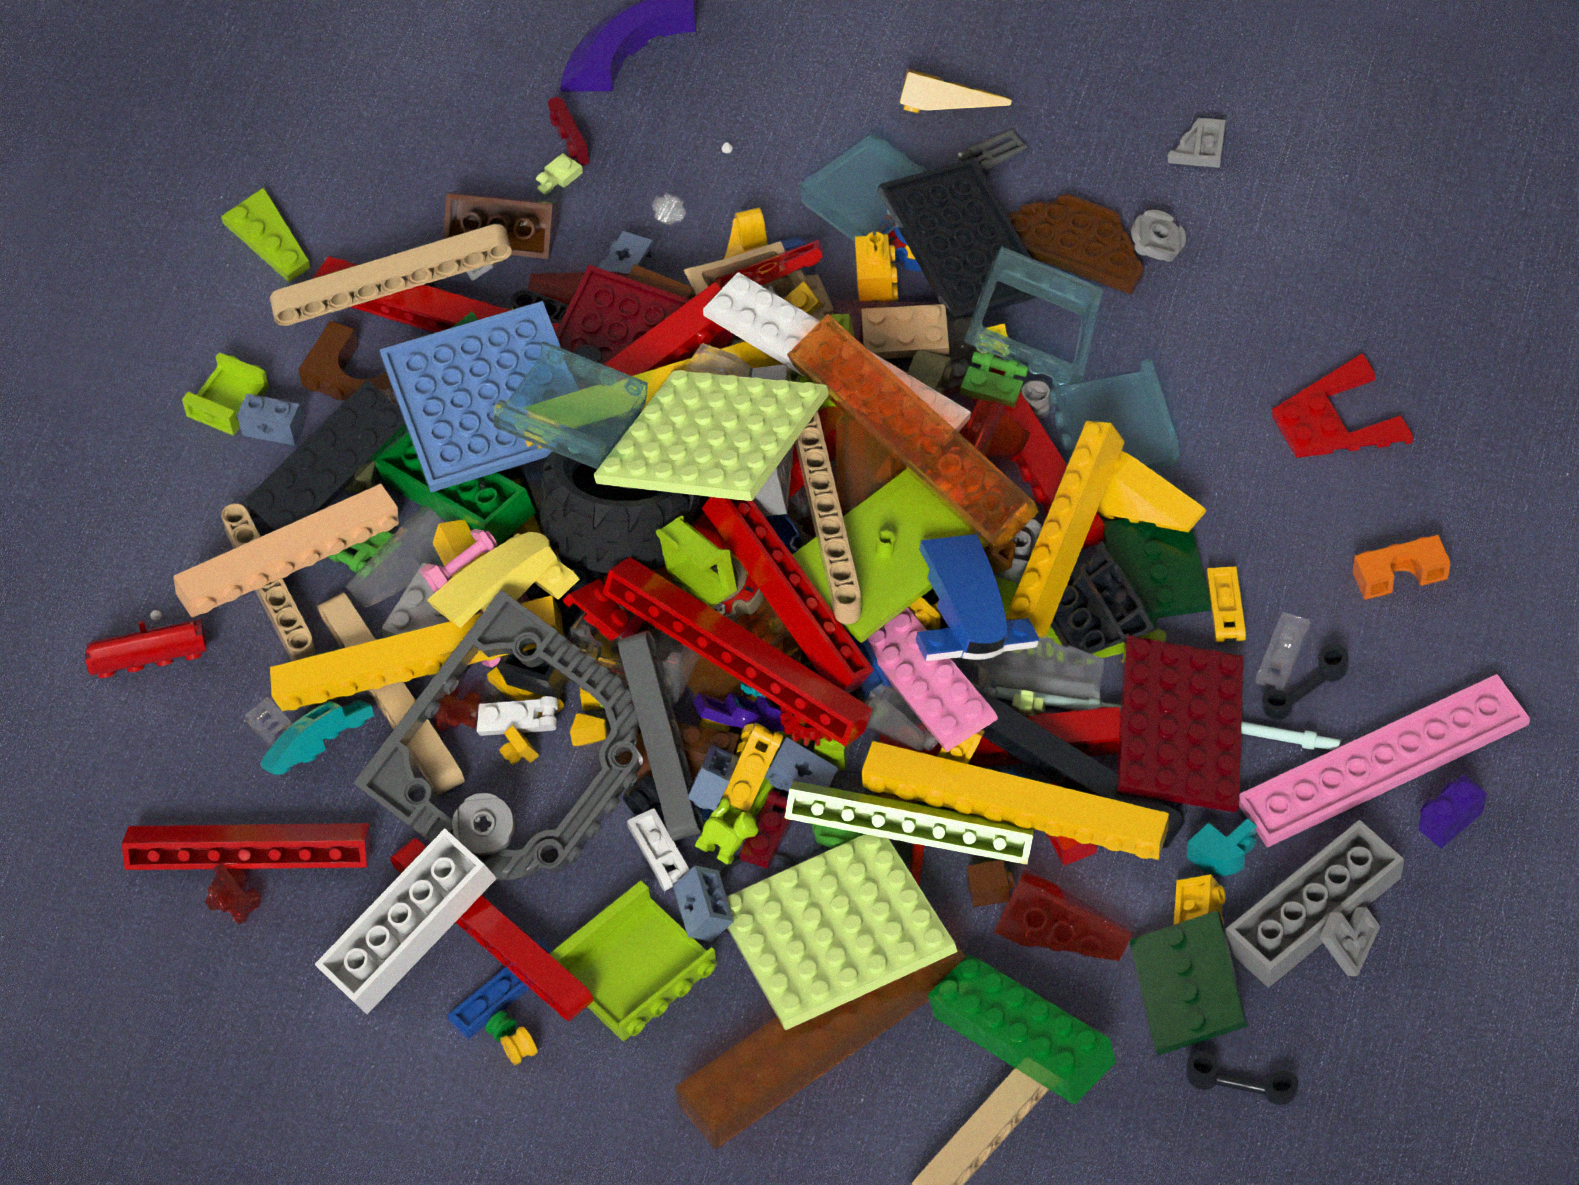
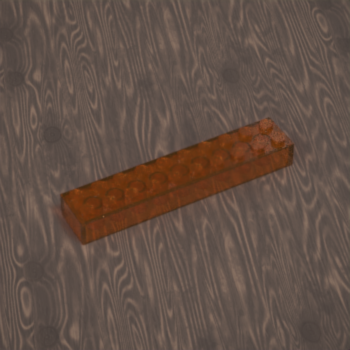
(913, 434)
(779, 1063)

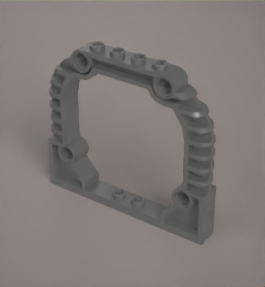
(501, 630)

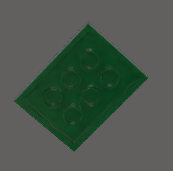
(1161, 565)
(1188, 983)

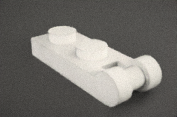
(499, 716)
(658, 847)

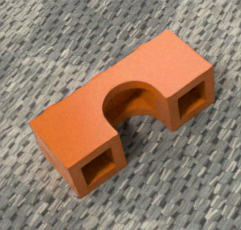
(1421, 557)

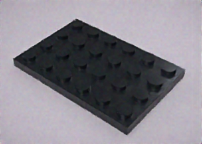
(954, 233)

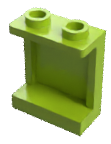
(224, 393)

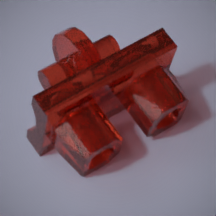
(457, 711)
(227, 895)

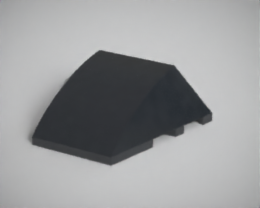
(1102, 606)

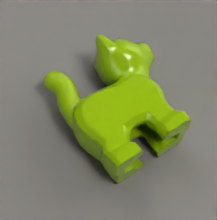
(728, 837)

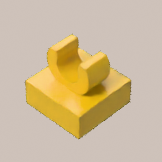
(517, 747)

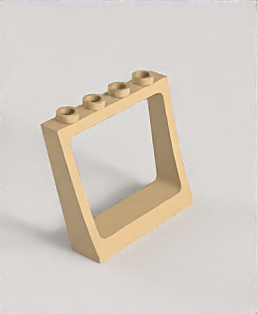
(705, 275)

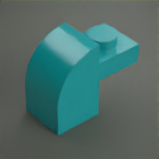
(1221, 854)

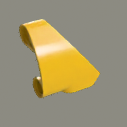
(747, 233)

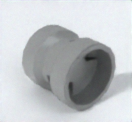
(1037, 396)

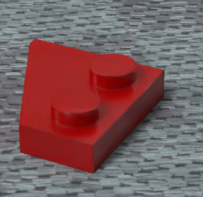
(599, 609)

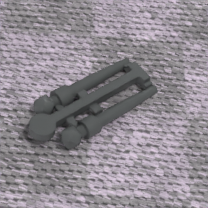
(987, 160)

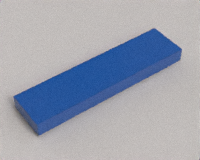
(488, 1000)

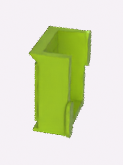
(689, 560)

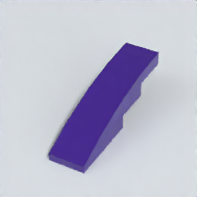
(740, 711)

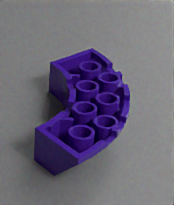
(603, 49)

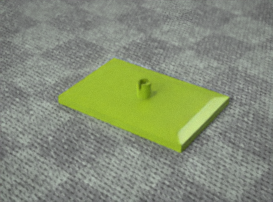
(885, 550)

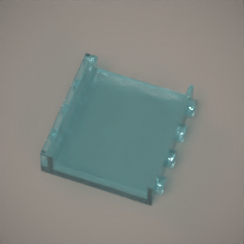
(847, 187)
(1128, 402)
(572, 406)

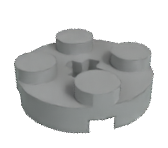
(1148, 243)
(470, 813)

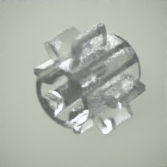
(668, 209)

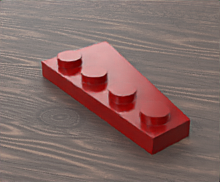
(778, 265)

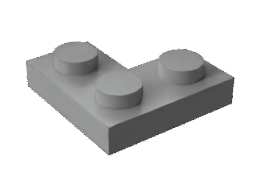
(1350, 940)

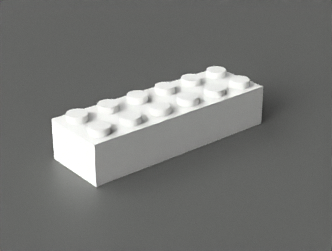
(405, 921)

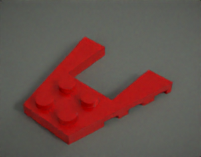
(1316, 429)

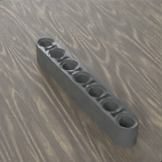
(660, 734)

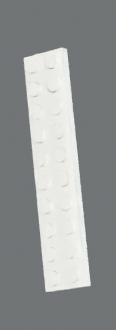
(779, 326)

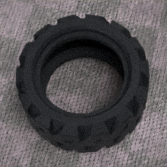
(605, 531)

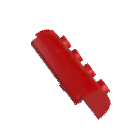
(146, 647)

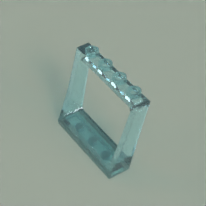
(1050, 286)

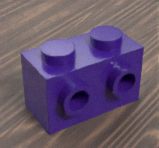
(1452, 811)

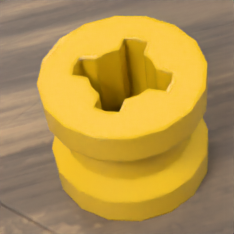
(518, 1045)

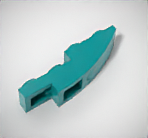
(306, 736)

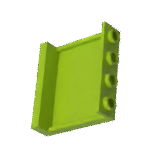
(634, 961)

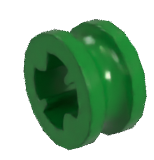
(500, 1025)

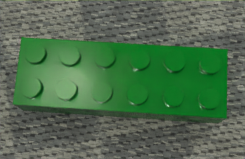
(484, 503)
(1022, 1028)

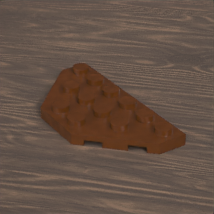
(1079, 240)

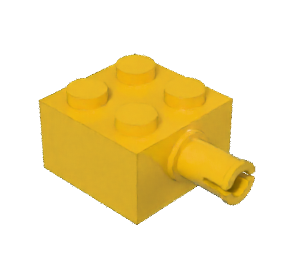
(874, 268)

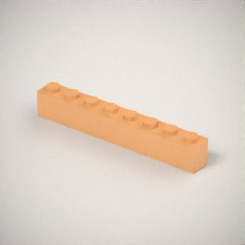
(286, 550)

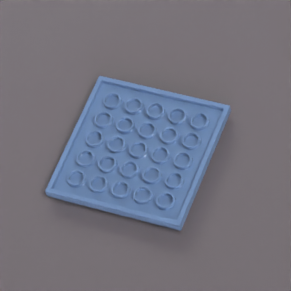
(451, 388)

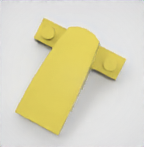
(507, 568)

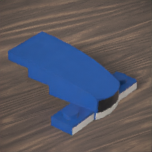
(968, 604)

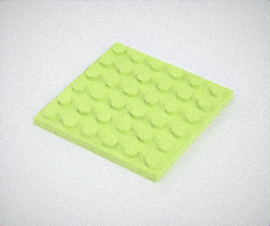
(712, 435)
(835, 928)

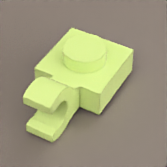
(560, 171)
(1028, 704)

